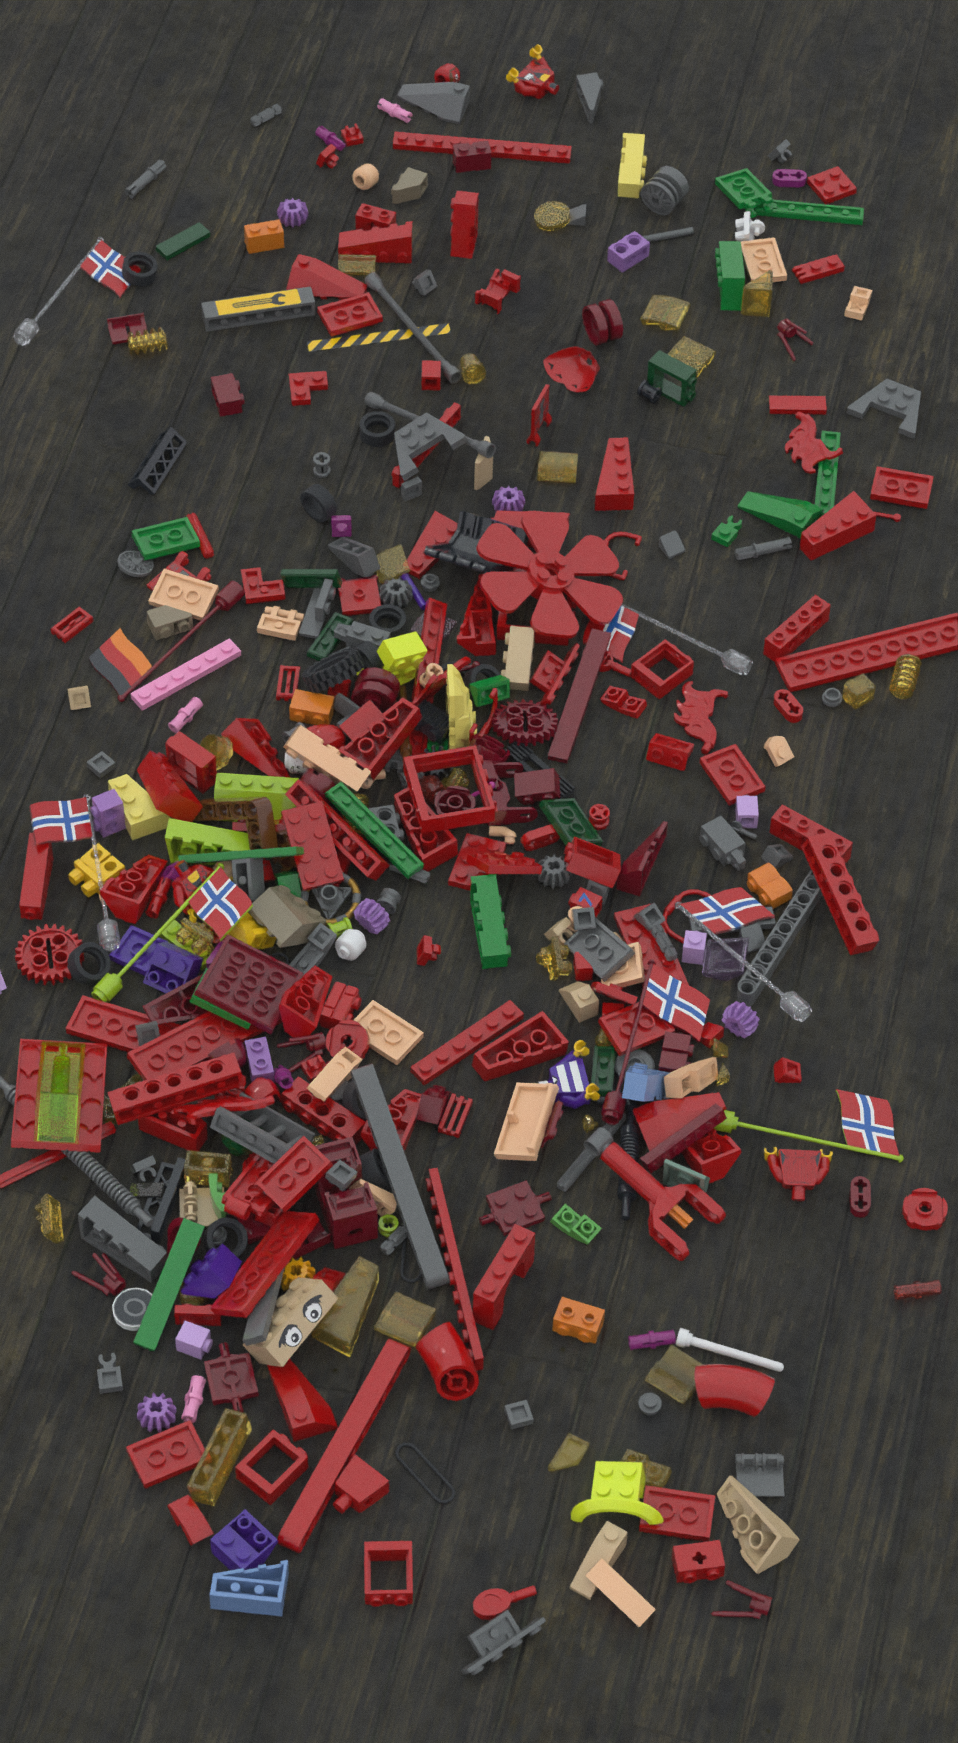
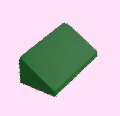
(482, 689)

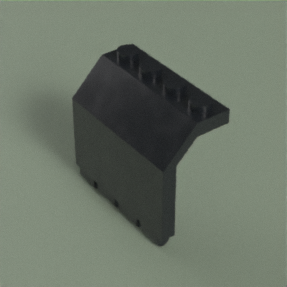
(462, 546)

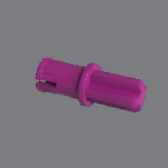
(329, 138)
(283, 1077)

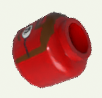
(447, 73)

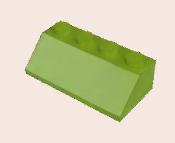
(243, 785)

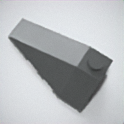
(443, 99)

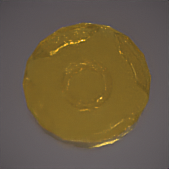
(552, 215)

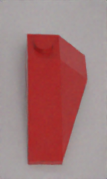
(712, 1155)

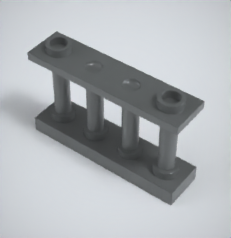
(256, 1139)

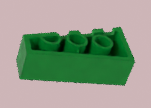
(730, 274)

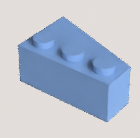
(644, 1083)
(251, 1590)

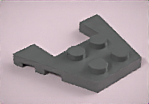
(894, 400)
(421, 436)

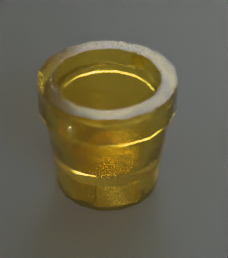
(472, 369)

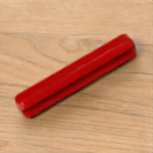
(205, 545)

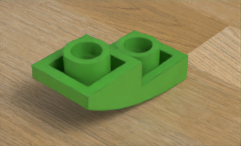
(216, 1196)
(574, 1225)

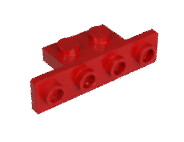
(550, 672)

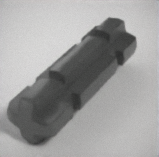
(265, 115)
(664, 942)
(394, 1240)

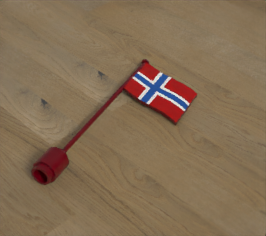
(670, 1002)

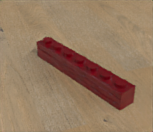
(683, 1138)

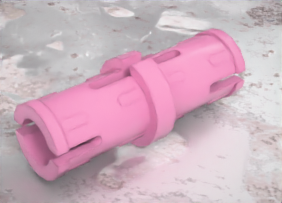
(394, 110)
(185, 715)
(193, 1398)

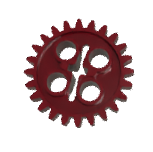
(509, 722)

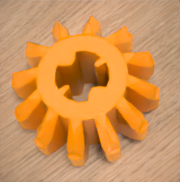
(296, 1269)

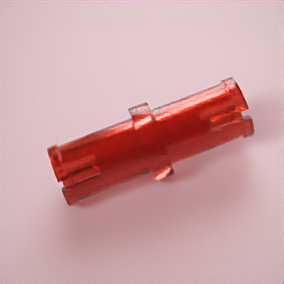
(917, 1289)

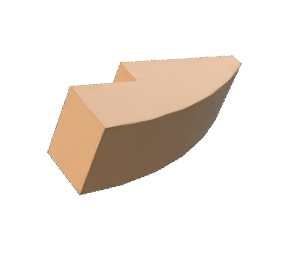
(691, 1078)
(620, 1592)

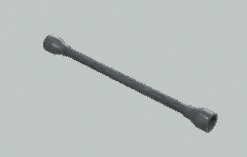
(450, 371)
(375, 401)

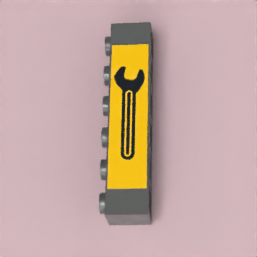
(258, 309)

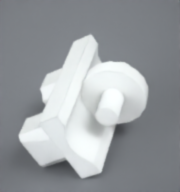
(748, 228)

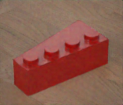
(388, 244)
(838, 527)
(383, 737)
(167, 788)
(429, 847)
(520, 1048)

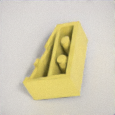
(631, 166)
(139, 810)

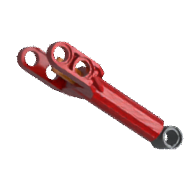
(661, 1199)

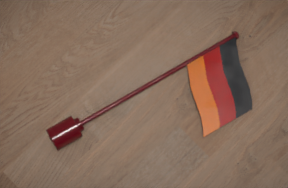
(127, 666)

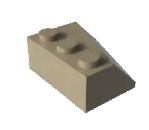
(285, 916)

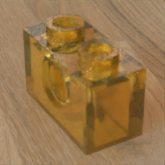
(201, 1164)

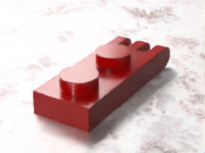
(818, 269)

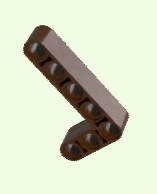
(256, 812)

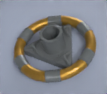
(332, 898)

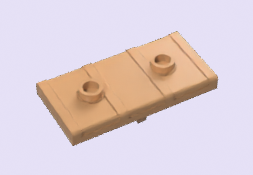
(526, 1121)

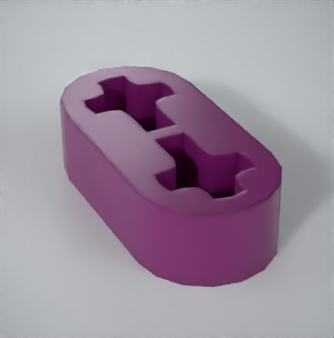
(788, 178)

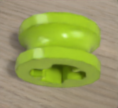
(388, 1218)

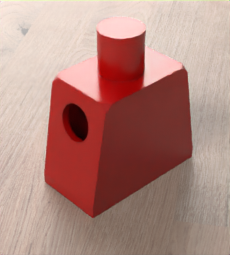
(359, 1486)

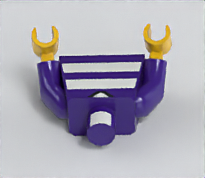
(572, 1079)

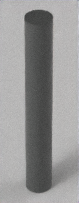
(669, 234)

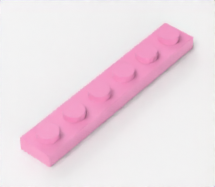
(185, 674)

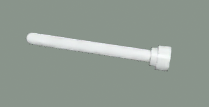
(686, 1339)

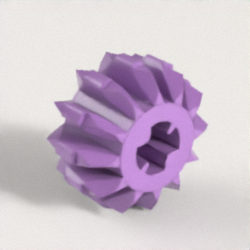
(292, 212)
(508, 499)
(371, 916)
(740, 1019)
(156, 1412)

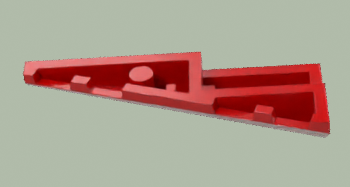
(477, 628)

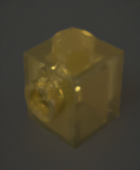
(858, 691)

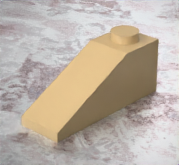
(608, 1546)

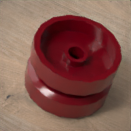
(602, 322)
(378, 686)

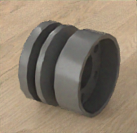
(664, 190)

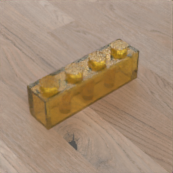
(219, 1457)

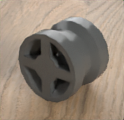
(389, 900)

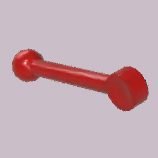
(896, 517)

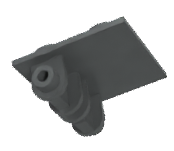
(761, 1473)

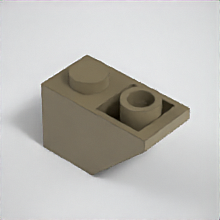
(410, 186)
(168, 621)

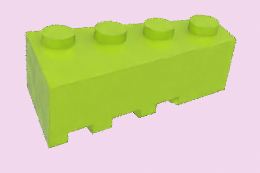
(195, 838)

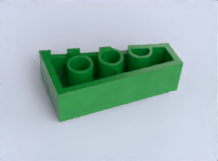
(489, 921)

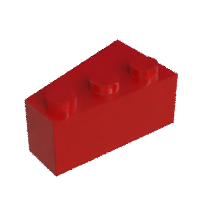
(465, 224)
(175, 1129)

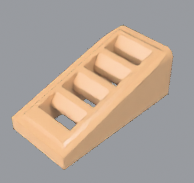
(383, 1199)

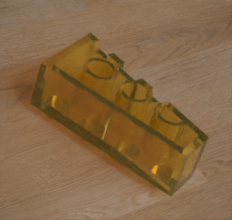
(344, 1319)

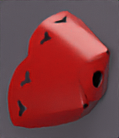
(572, 368)

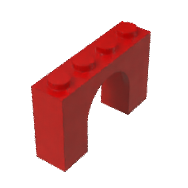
(513, 1258)

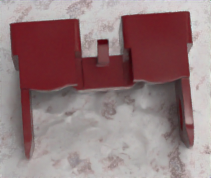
(506, 814)

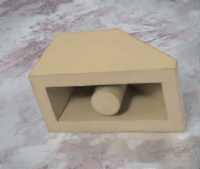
(580, 1000)

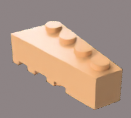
(325, 759)

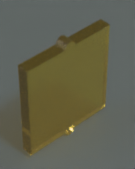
(392, 563)

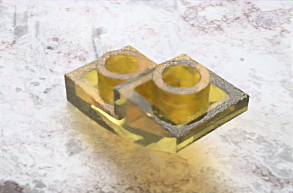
(655, 1473)

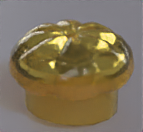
(220, 747)

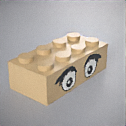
(293, 1320)

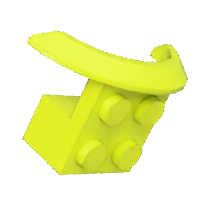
(402, 656)
(617, 1489)

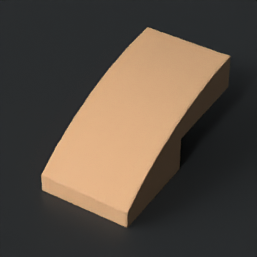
(858, 303)

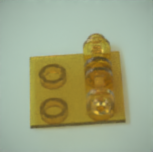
(557, 467)

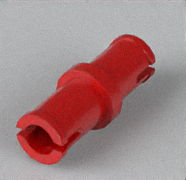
(158, 897)

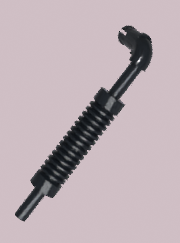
(630, 1144)

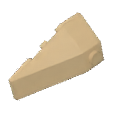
(760, 1532)

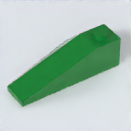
(785, 513)

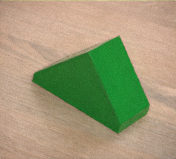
(290, 880)

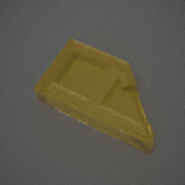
(569, 1453)

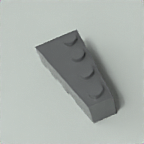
(120, 1240)

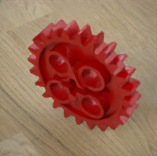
(29, 956)

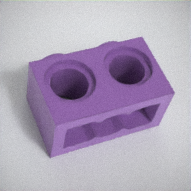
(628, 251)
(108, 813)
(259, 1059)

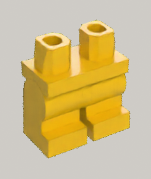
(86, 870)
(252, 933)

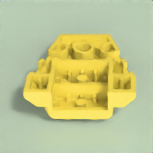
(459, 709)

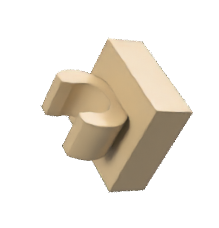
(79, 697)
(559, 929)

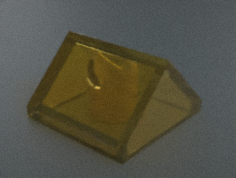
(758, 296)

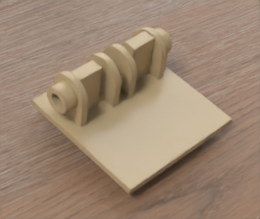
(196, 1204)

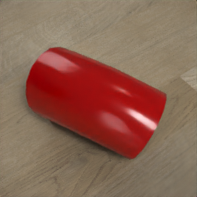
(449, 1362)
(732, 1388)

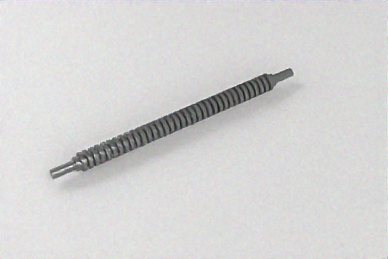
(95, 1172)

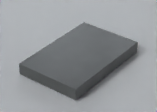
(601, 949)

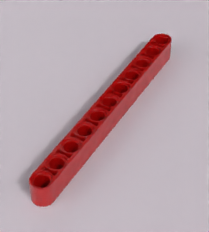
(343, 1445)

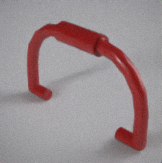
(624, 534)
(487, 725)
(671, 907)

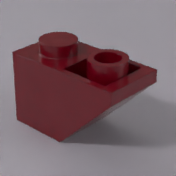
(433, 1104)

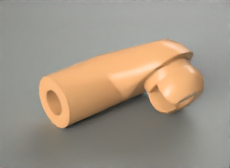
(368, 782)
(501, 831)

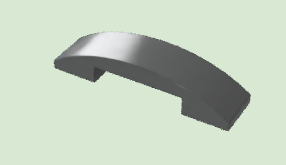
(315, 950)

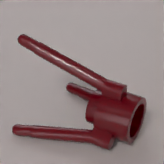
(789, 329)
(313, 1043)
(113, 1281)
(759, 1603)

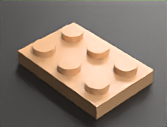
(761, 257)
(184, 593)
(388, 1032)

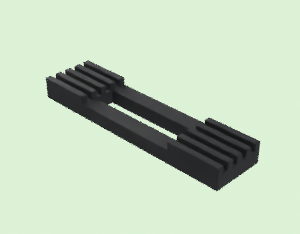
(523, 753)

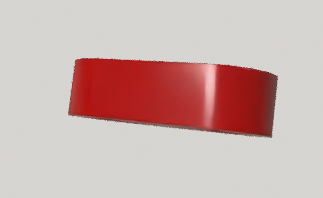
(790, 705)
(539, 838)

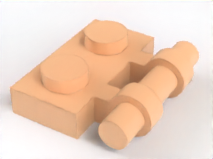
(280, 623)

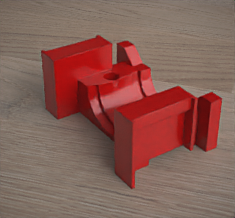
(498, 289)

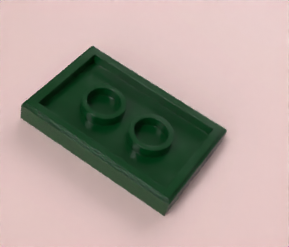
(569, 820)

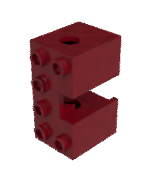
(350, 1213)

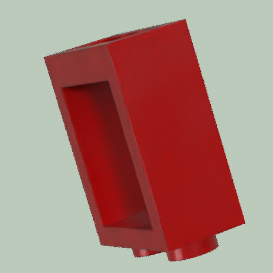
(650, 681)
(191, 762)
(592, 862)
(257, 1483)
(388, 1552)

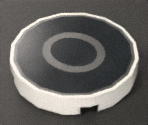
(130, 1308)

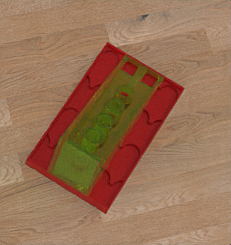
(59, 1095)

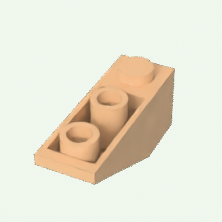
(334, 1074)

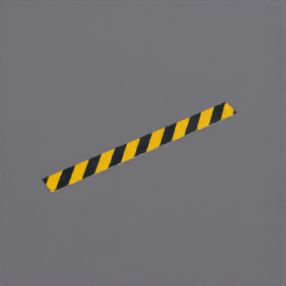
(376, 337)

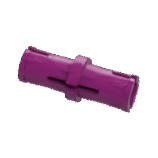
(651, 1339)

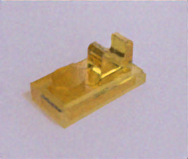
(50, 1218)

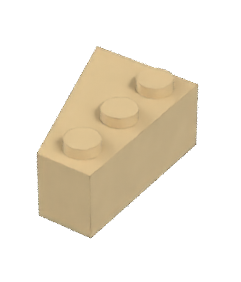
(519, 657)

